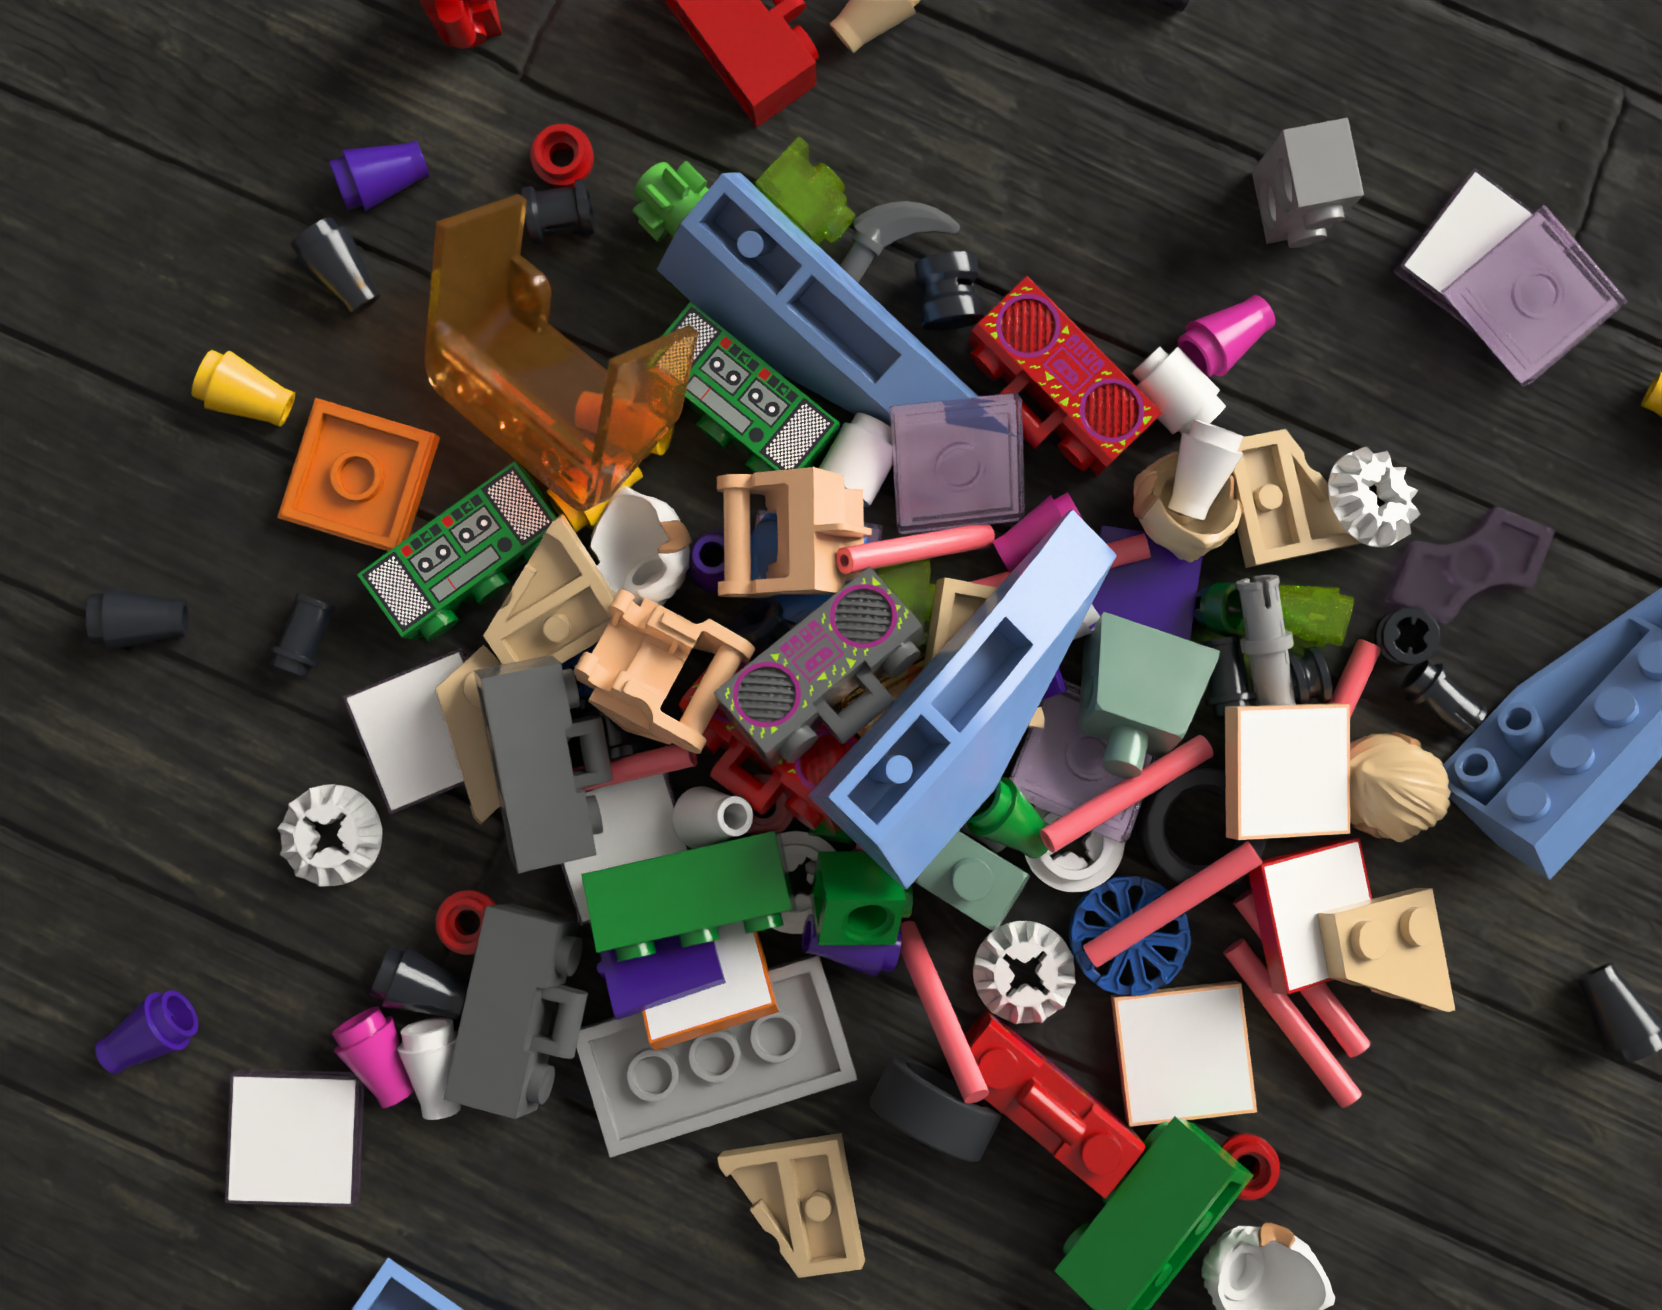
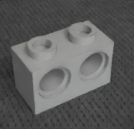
(1307, 182)

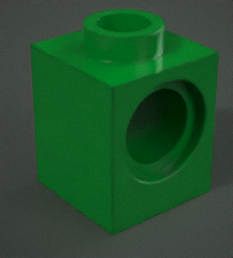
(856, 900)

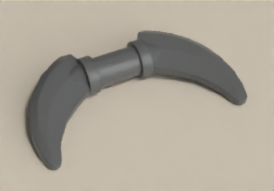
(889, 224)

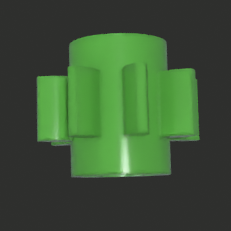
(667, 197)

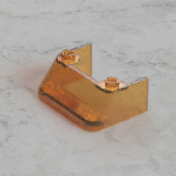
(528, 382)

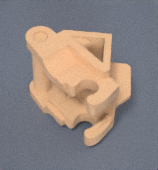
(812, 523)
(642, 659)

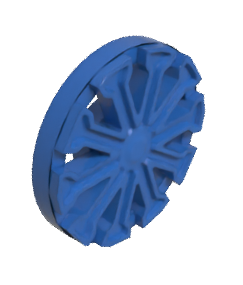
(1110, 980)

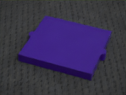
(1152, 590)
(659, 977)

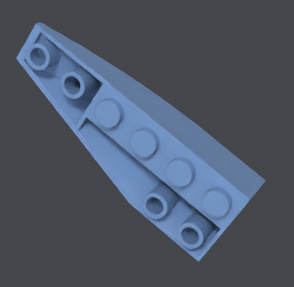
(798, 306)
(964, 714)
(1567, 743)

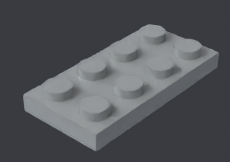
(718, 1076)

